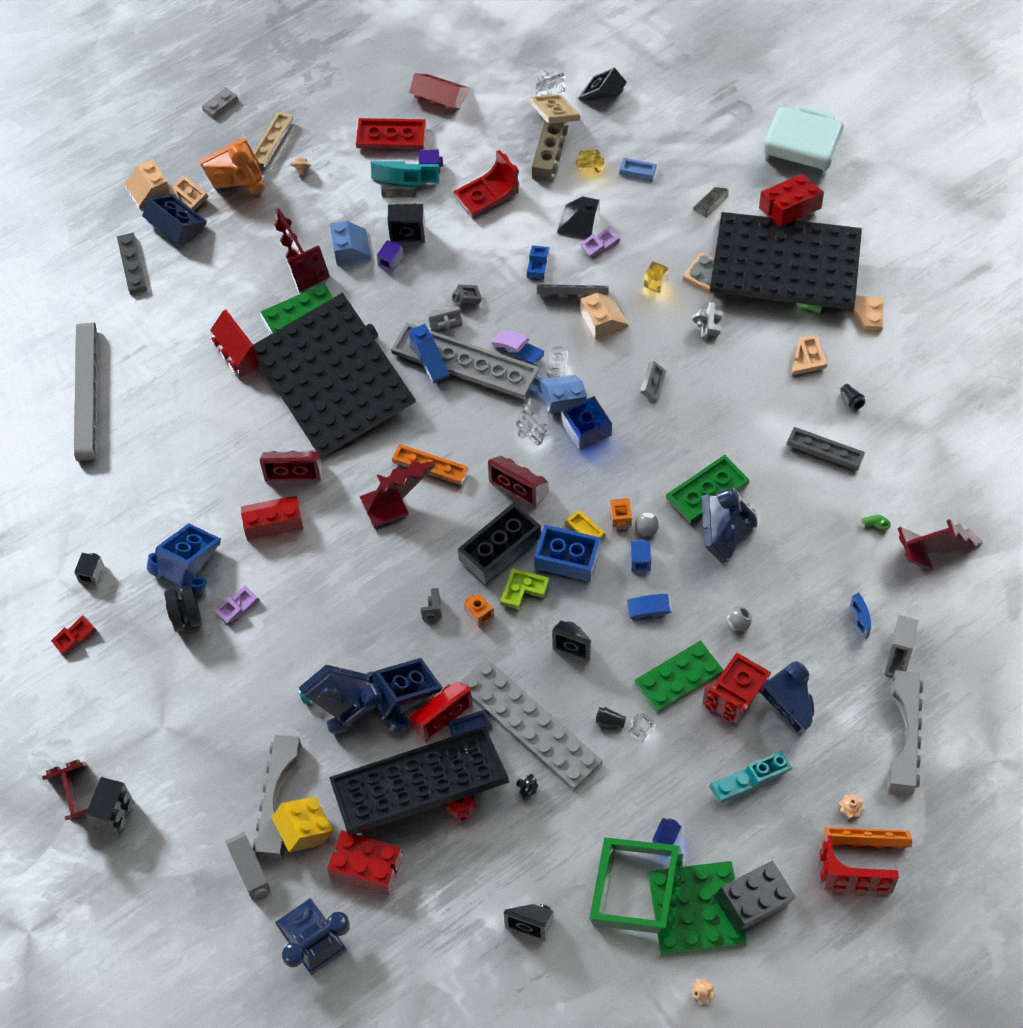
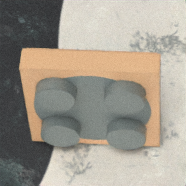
(700, 272)

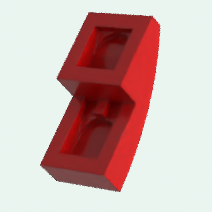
(70, 638)

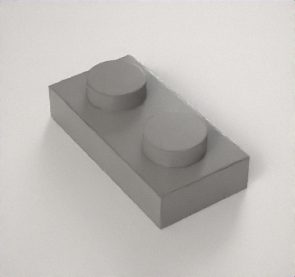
(219, 102)
(653, 381)

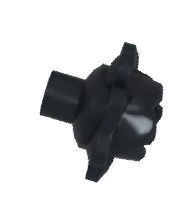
(527, 786)

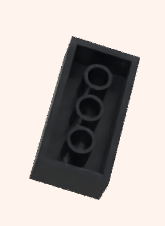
(499, 543)

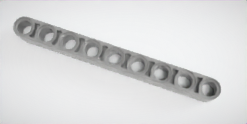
(85, 391)

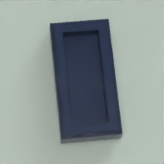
(470, 723)

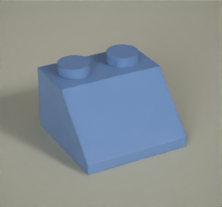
(349, 242)
(562, 392)

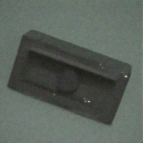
(391, 190)
(711, 201)

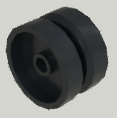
(181, 608)

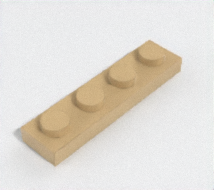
(272, 137)

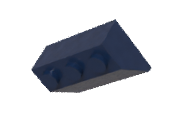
(169, 216)

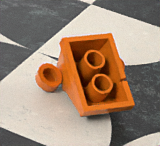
(234, 167)

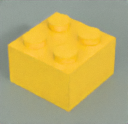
(302, 824)

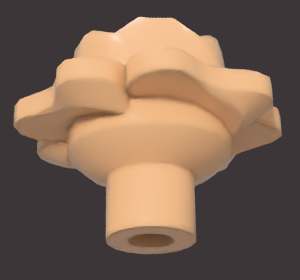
(300, 164)
(851, 805)
(703, 991)

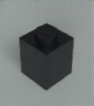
(89, 568)

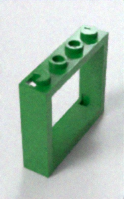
(667, 920)

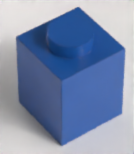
(640, 555)

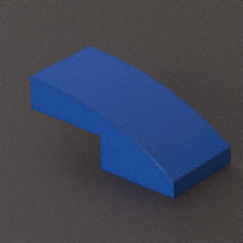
(537, 262)
(528, 354)
(653, 605)
(862, 619)

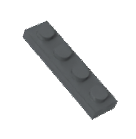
(131, 263)
(580, 291)
(826, 448)

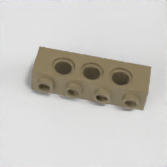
(548, 150)

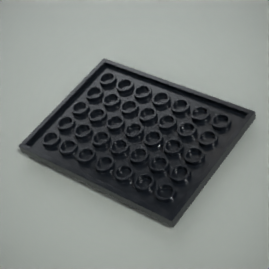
(788, 262)
(332, 375)

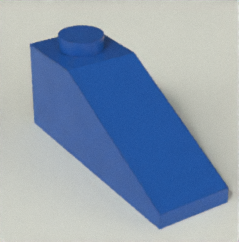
(428, 353)

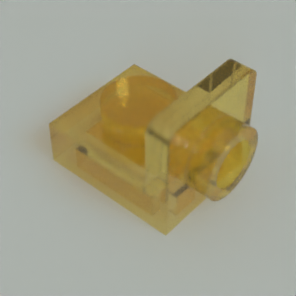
(590, 158)

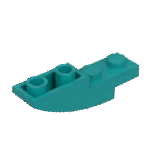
(404, 174)
(752, 778)

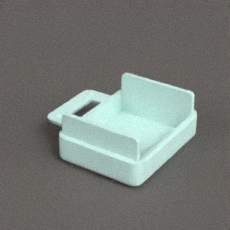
(804, 136)

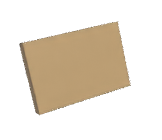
(554, 108)

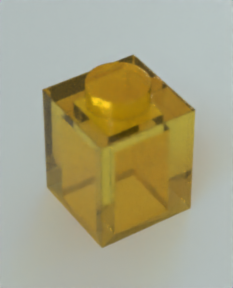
(656, 277)

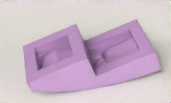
(597, 244)
(510, 340)
(236, 606)

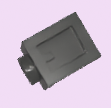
(466, 294)
(433, 610)

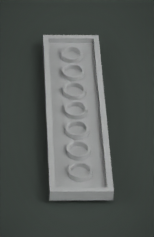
(474, 363)
(531, 724)

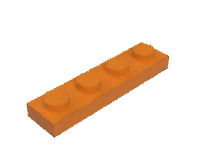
(443, 468)
(875, 837)

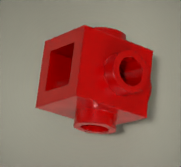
(462, 808)

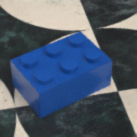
(567, 553)

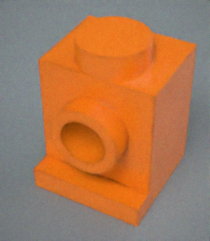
(621, 513)
(481, 614)

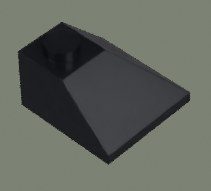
(604, 85)
(580, 217)
(571, 640)
(530, 920)

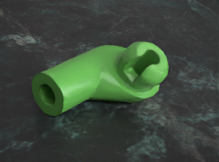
(815, 308)
(877, 521)

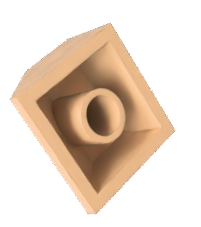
(146, 182)
(602, 314)

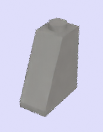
(901, 645)
(248, 865)

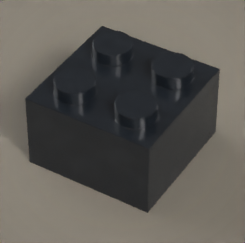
(406, 223)
(109, 806)

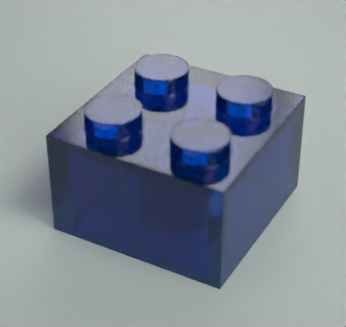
(586, 423)

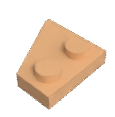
(189, 193)
(869, 312)
(808, 356)

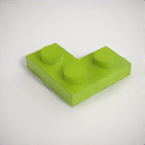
(521, 583)

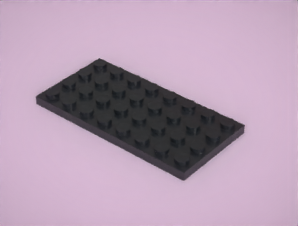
(418, 780)

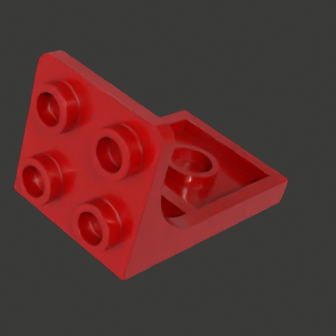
(490, 189)
(735, 688)
(861, 880)

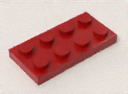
(391, 133)

